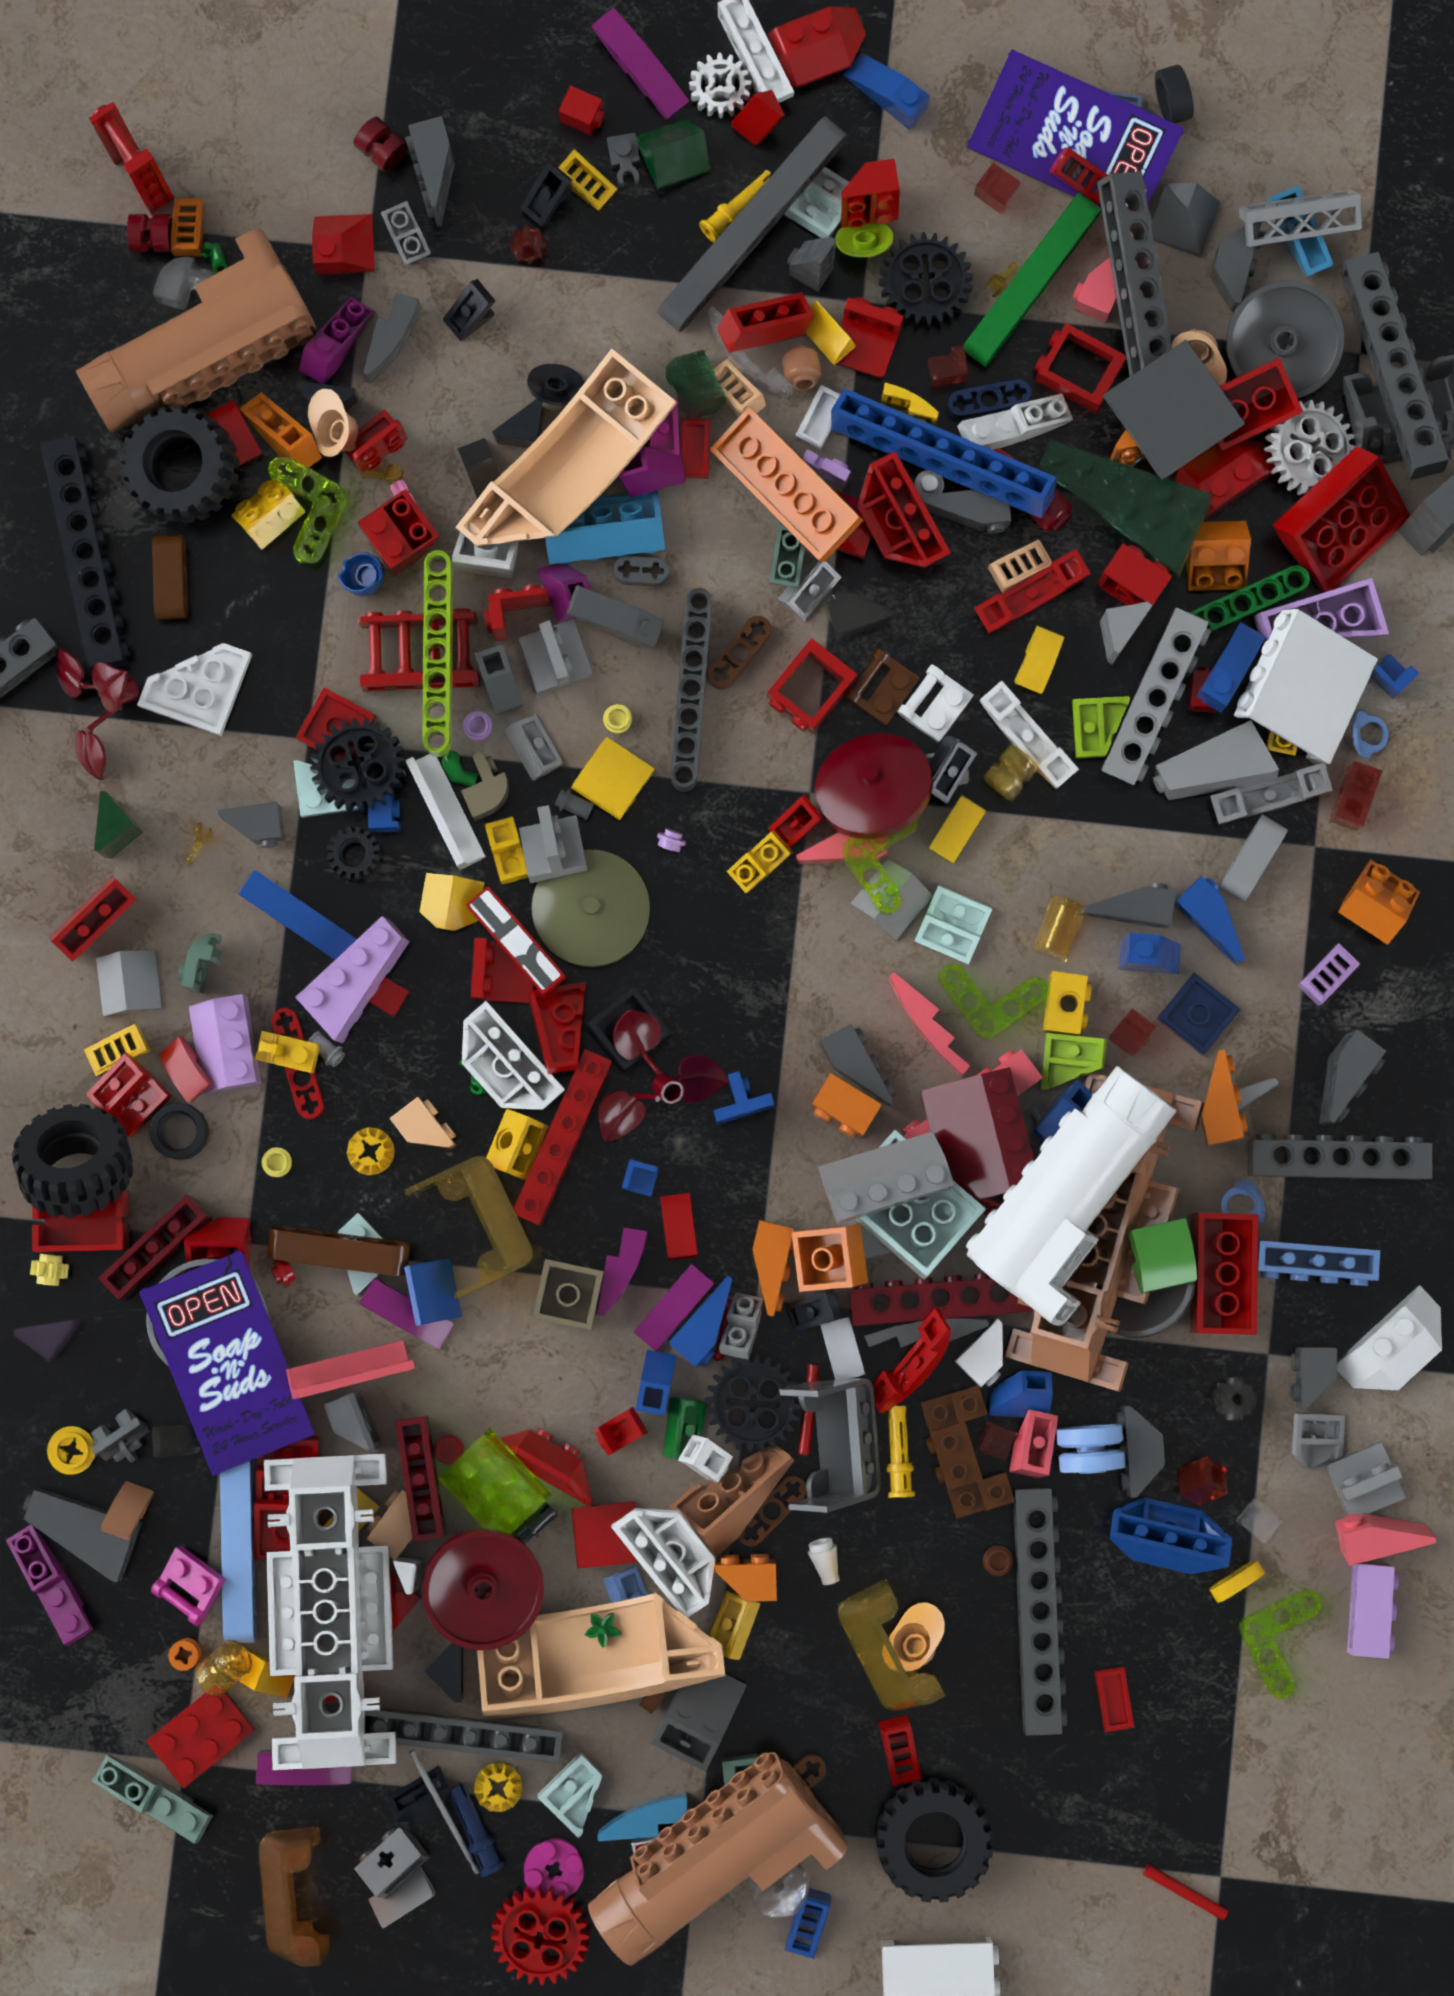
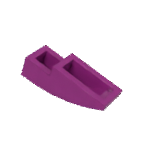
(621, 1269)
(673, 1307)
(398, 1310)
(318, 1776)

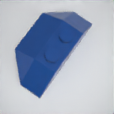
(1170, 1536)

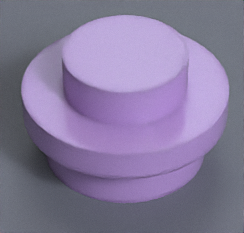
(477, 725)
(671, 840)

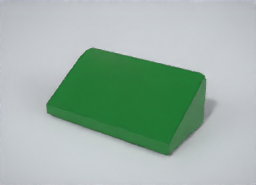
(683, 1420)

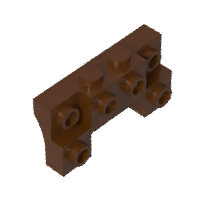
(955, 1453)

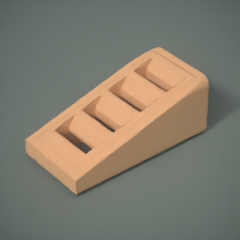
(751, 398)
(1001, 579)

